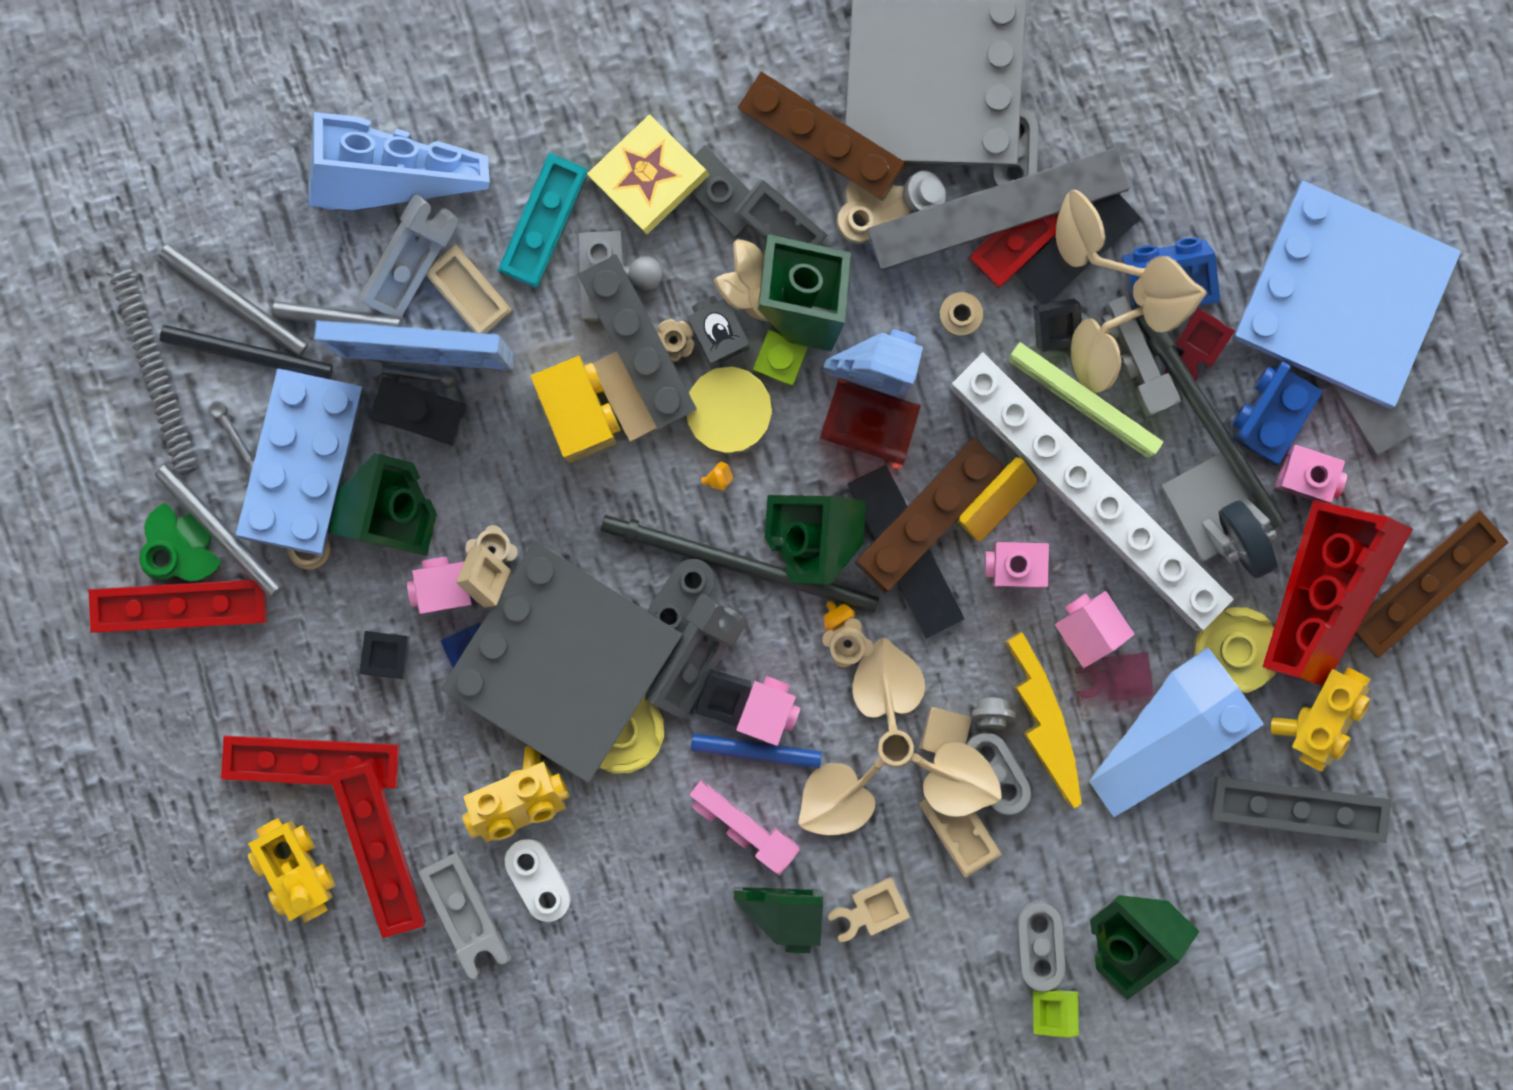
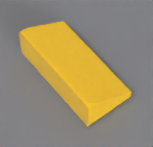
(997, 499)

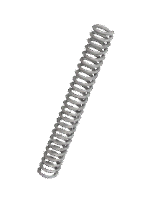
(157, 398)

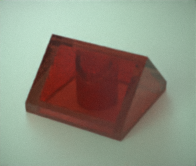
(869, 424)

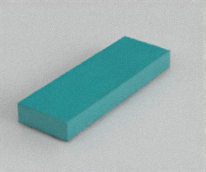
(543, 220)

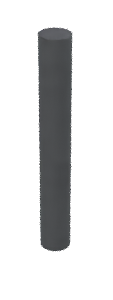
(311, 314)

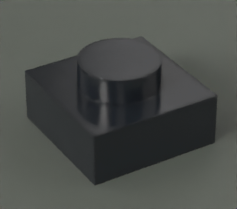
(1056, 324)
(384, 655)
(723, 697)

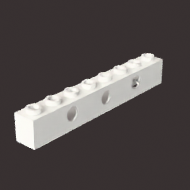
(1091, 493)

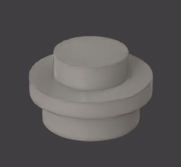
(923, 191)
(994, 713)

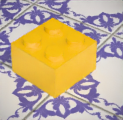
(574, 410)

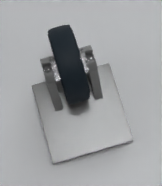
(1222, 516)

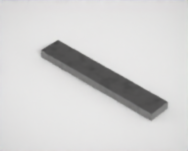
(995, 209)

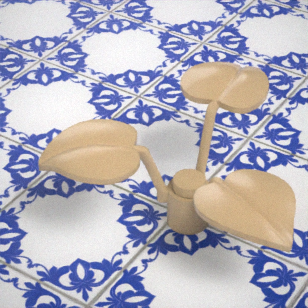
(1163, 293)
(957, 781)

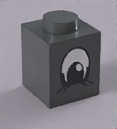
(717, 330)

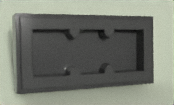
(720, 192)
(772, 214)

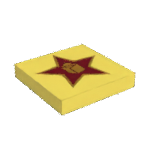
(648, 174)

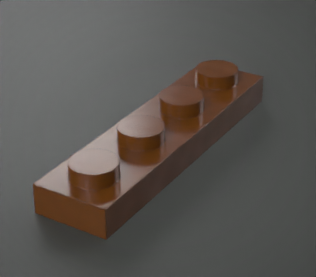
(822, 136)
(929, 515)
(1429, 582)

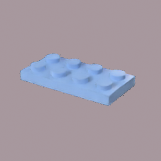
(299, 462)

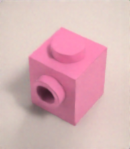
(1311, 475)
(1017, 564)
(436, 587)
(1093, 627)
(769, 711)

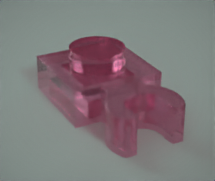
(1123, 677)

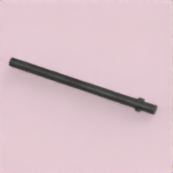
(634, 532)

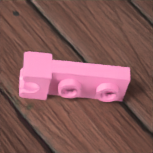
(774, 848)

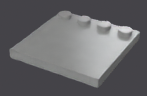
(938, 79)

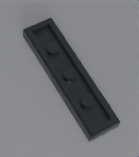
(923, 583)

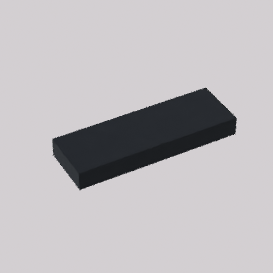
(1049, 272)

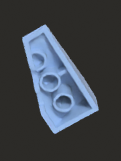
(370, 168)
(879, 363)
(1181, 728)

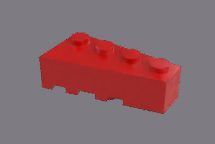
(1331, 588)

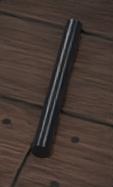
(244, 352)

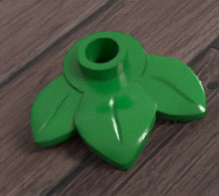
(183, 541)

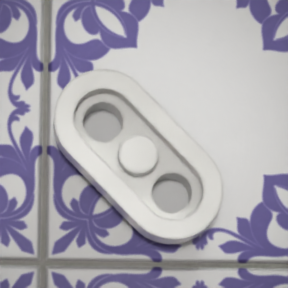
(539, 879)

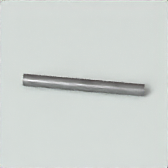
(233, 300)
(219, 531)

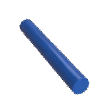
(756, 750)

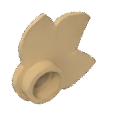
(870, 209)
(743, 286)

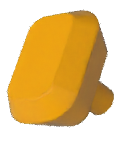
(719, 477)
(837, 616)

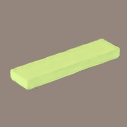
(1084, 400)

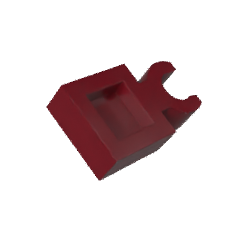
(1203, 340)

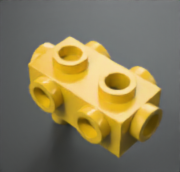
(1323, 728)
(515, 801)
(296, 881)

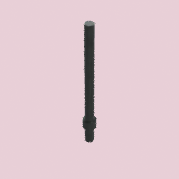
(1162, 345)

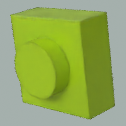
(779, 358)
(1055, 1013)

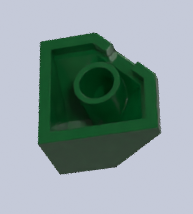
(385, 506)
(814, 534)
(785, 915)
(1139, 941)

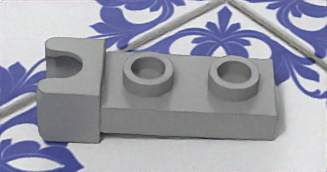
(408, 257)
(1154, 391)
(463, 912)

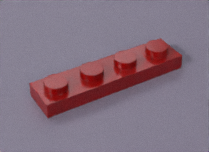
(177, 606)
(303, 759)
(377, 848)

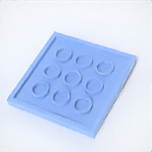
(1346, 295)
(415, 345)

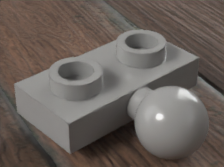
(595, 247)

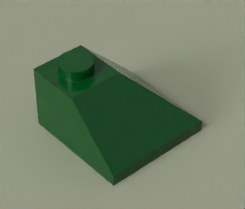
(804, 290)

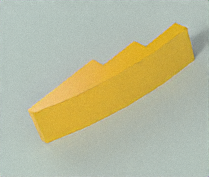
(1049, 735)

